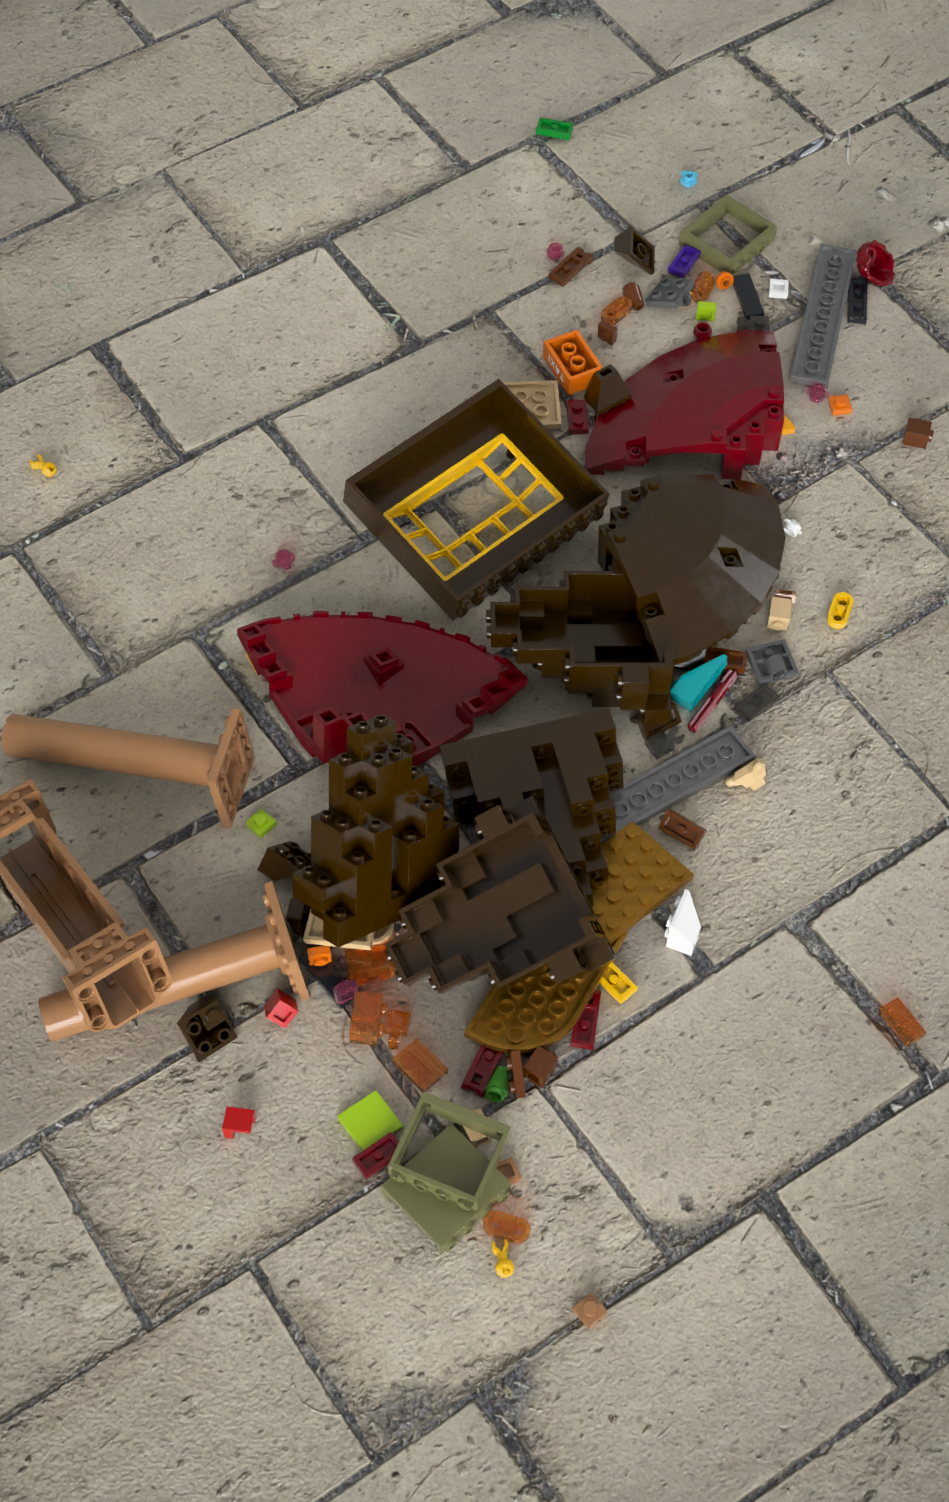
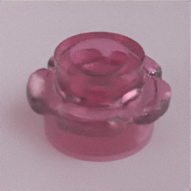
(555, 251)

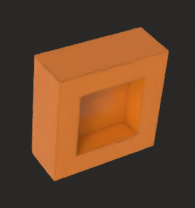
(840, 404)
(319, 955)

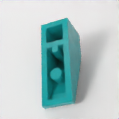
(695, 683)

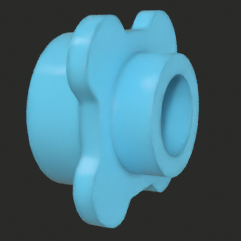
(688, 178)

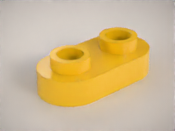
(838, 611)

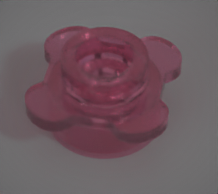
(817, 393)
(283, 555)

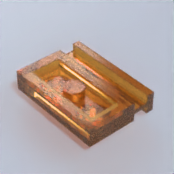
(420, 1065)

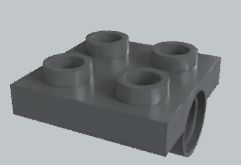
(671, 293)
(771, 662)

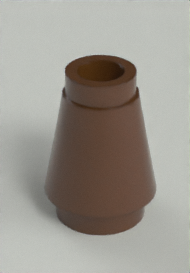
(633, 292)

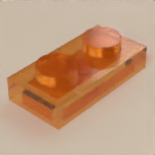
(902, 1022)

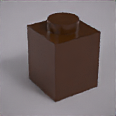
(918, 433)
(540, 1066)

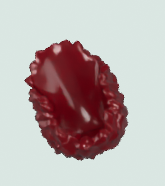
(875, 263)

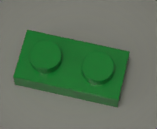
(554, 128)

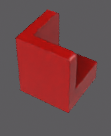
(281, 1008)
(237, 1121)

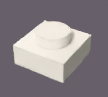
(778, 288)

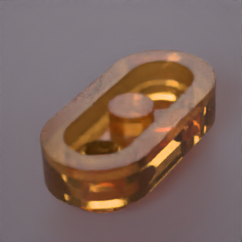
(703, 286)
(616, 310)
(507, 1225)

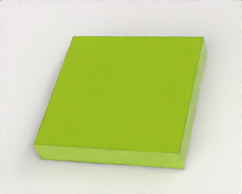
(369, 1120)

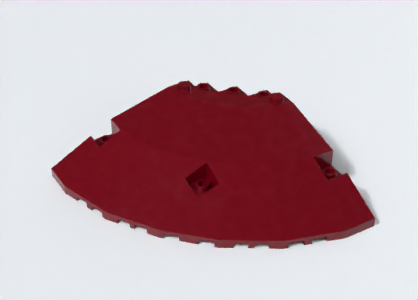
(699, 398)
(351, 667)

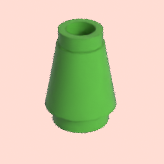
(498, 1085)

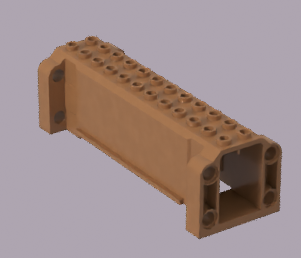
(109, 972)

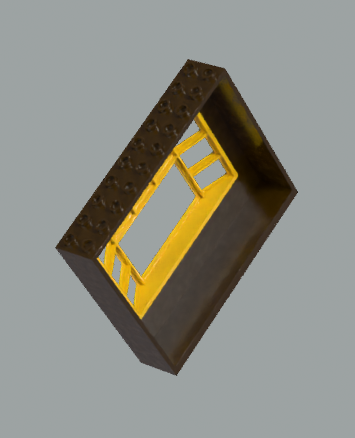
(447, 452)

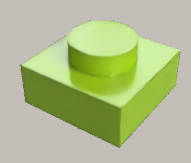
(706, 311)
(261, 823)

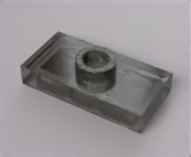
(756, 702)

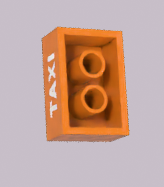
(571, 361)

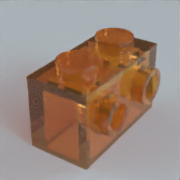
(369, 964)
(366, 1018)

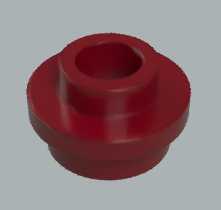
(702, 330)

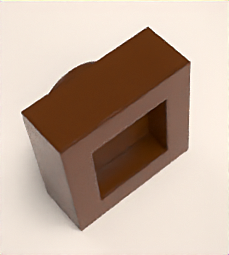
(607, 332)

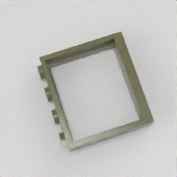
(716, 259)
(462, 1117)

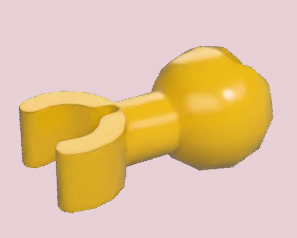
(48, 468)
(504, 1266)

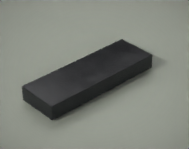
(747, 296)
(857, 301)
(327, 976)

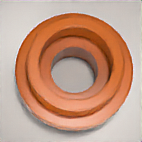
(721, 277)

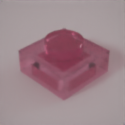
(345, 991)

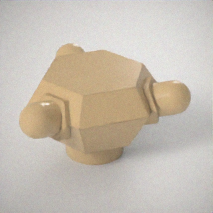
(749, 775)

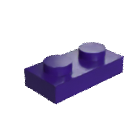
(684, 261)

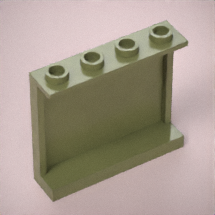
(458, 1164)

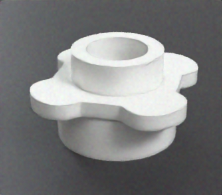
(792, 527)

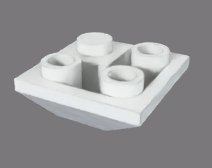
(683, 925)

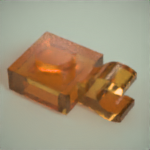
(396, 1025)

